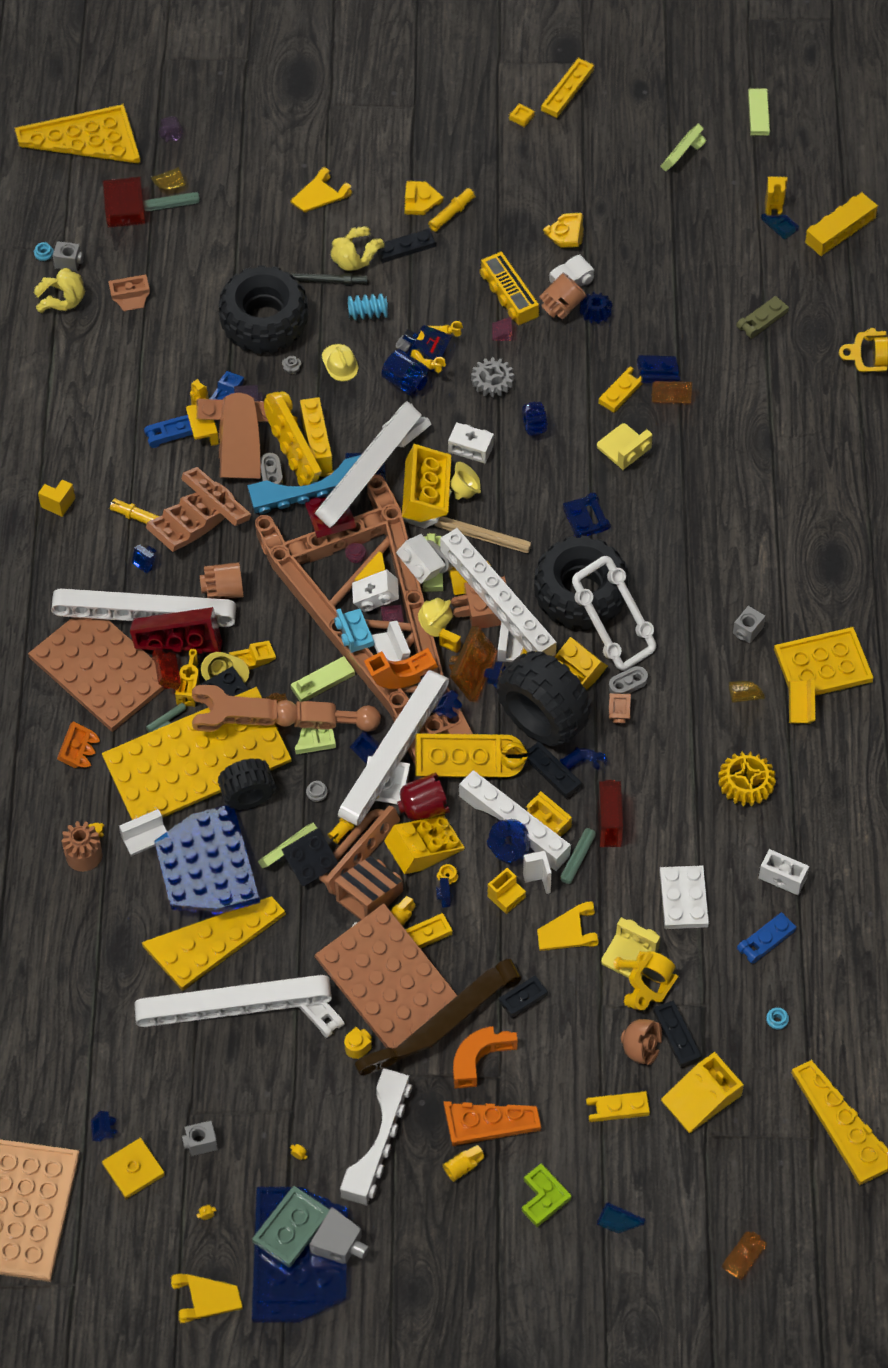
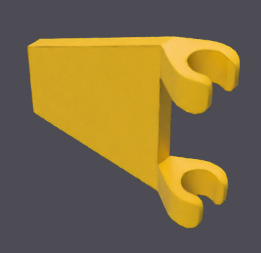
(319, 194)
(566, 930)
(208, 1297)

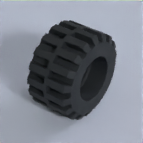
(246, 784)

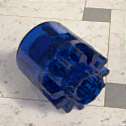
(405, 372)

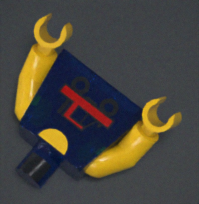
(431, 343)

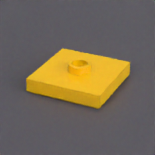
(133, 1168)

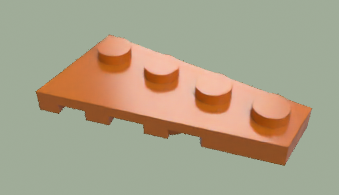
(484, 1122)

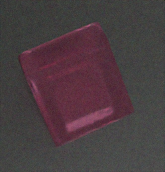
(502, 330)

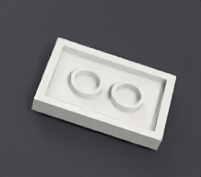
(684, 897)

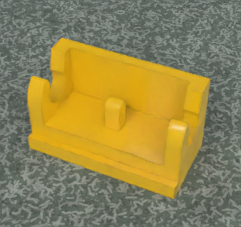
(775, 194)
(550, 814)

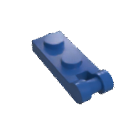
(169, 429)
(767, 938)

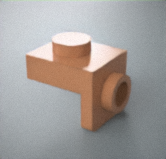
(619, 707)

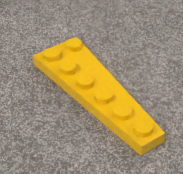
(854, 1140)

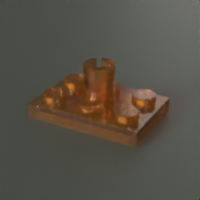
(471, 663)

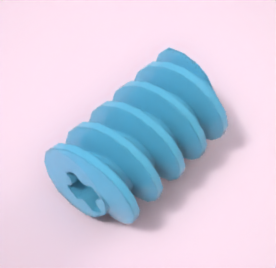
(367, 306)

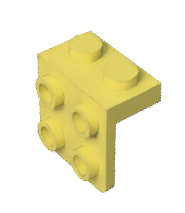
(625, 445)
(627, 944)

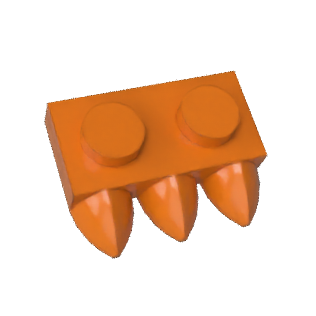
(76, 746)

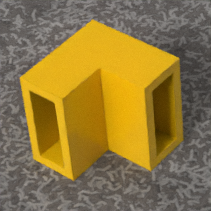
(57, 499)
(505, 891)

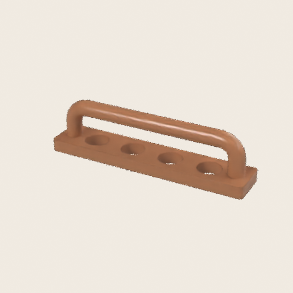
(388, 817)

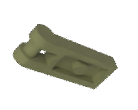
(763, 317)

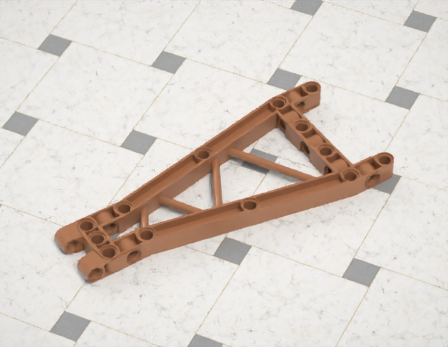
(323, 611)

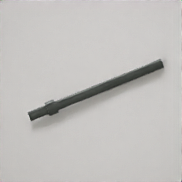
(347, 278)

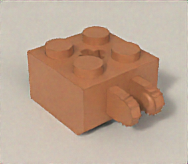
(476, 608)

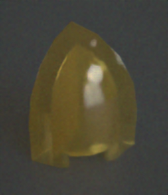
(169, 180)
(745, 691)

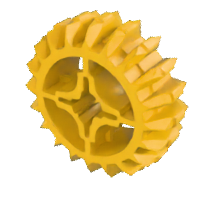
(741, 786)

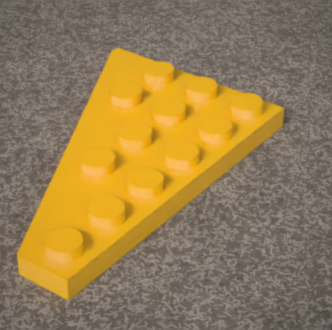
(93, 134)

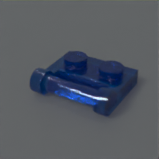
(580, 519)

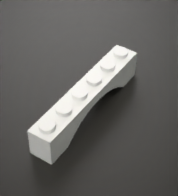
(488, 798)
(361, 1177)

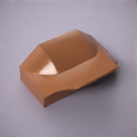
(130, 292)

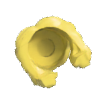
(345, 254)
(66, 281)

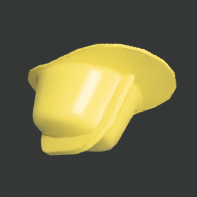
(340, 362)
(465, 481)
(435, 616)
(219, 662)

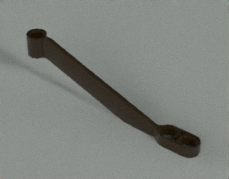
(502, 975)

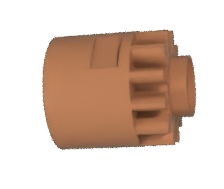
(562, 296)
(222, 581)
(82, 847)

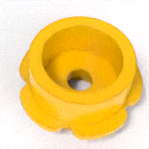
(448, 869)

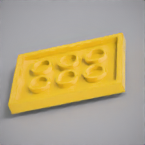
(829, 658)

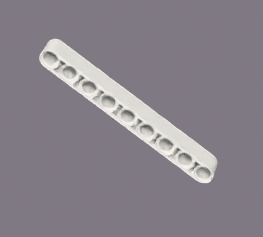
(367, 464)
(132, 605)
(393, 748)
(232, 1000)

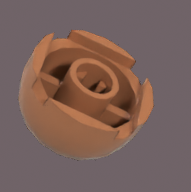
(641, 1040)

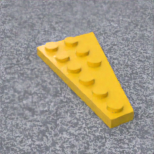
(202, 946)

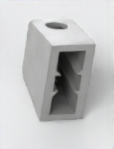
(338, 1239)

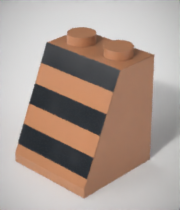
(367, 887)

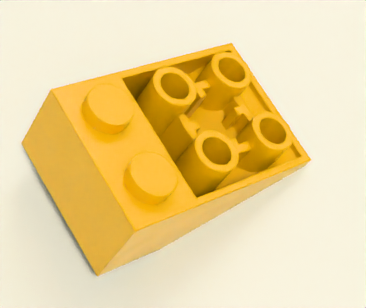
(581, 662)
(422, 843)
(703, 1092)

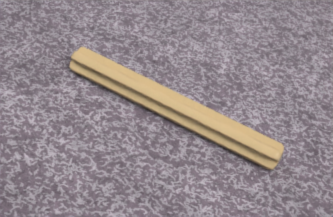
(484, 534)

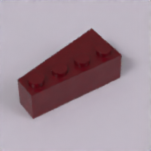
(178, 631)

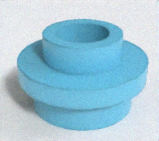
(43, 251)
(780, 1013)

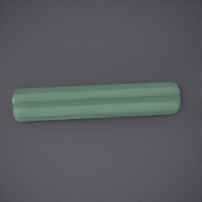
(171, 201)
(578, 856)

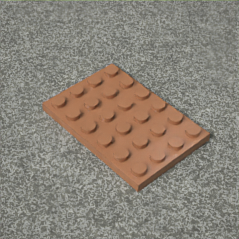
(99, 669)
(385, 976)

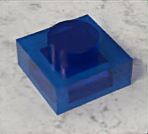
(443, 892)

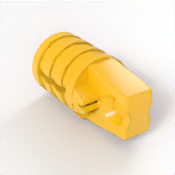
(198, 391)
(403, 910)
(463, 1163)

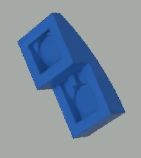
(226, 385)

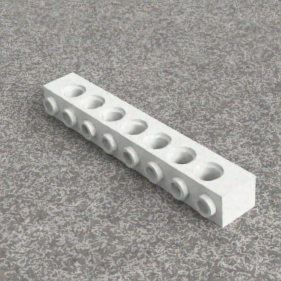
(496, 593)

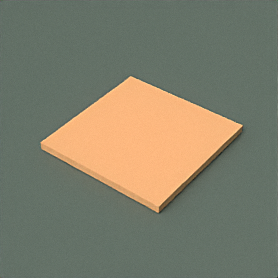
(33, 1206)

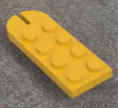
(292, 443)
(462, 753)

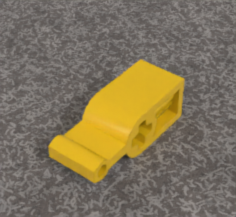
(189, 679)

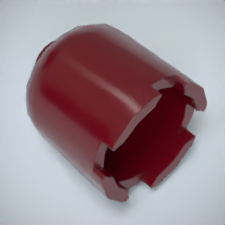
(423, 798)

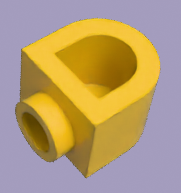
(357, 1043)

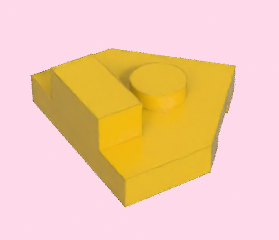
(420, 198)
(567, 230)

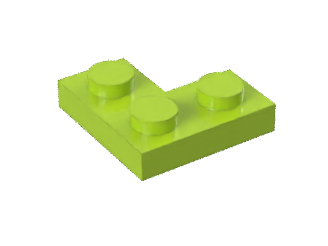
(549, 1197)

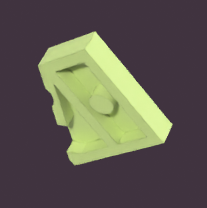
(315, 740)

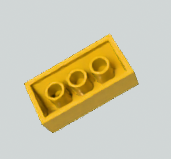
(426, 484)

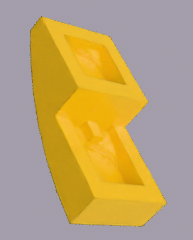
(256, 655)

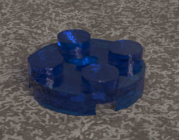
(498, 844)

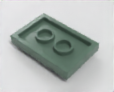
(291, 1226)

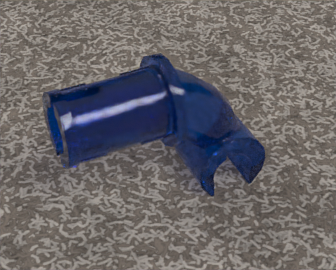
(583, 755)

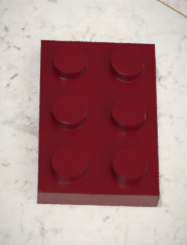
(344, 523)

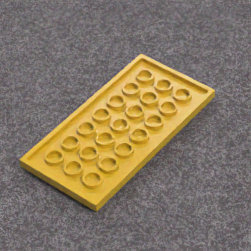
(182, 765)

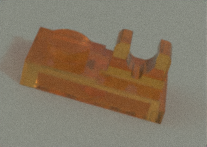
(671, 392)
(744, 1254)

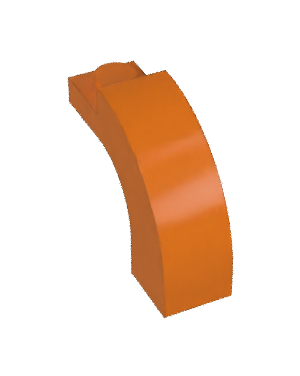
(400, 673)
(474, 1048)

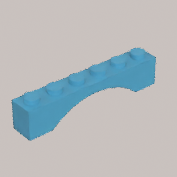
(268, 495)

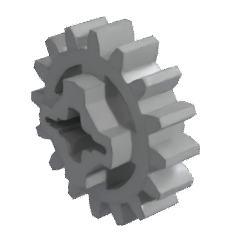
(492, 377)

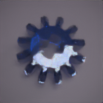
(596, 307)
(534, 418)

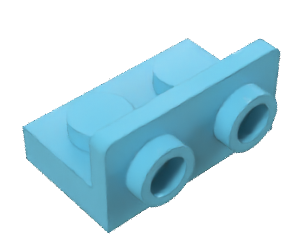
(354, 630)

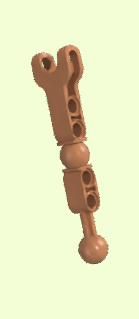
(267, 712)

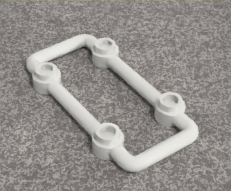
(585, 597)

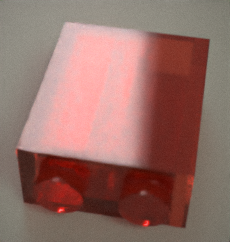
(123, 202)
(610, 813)

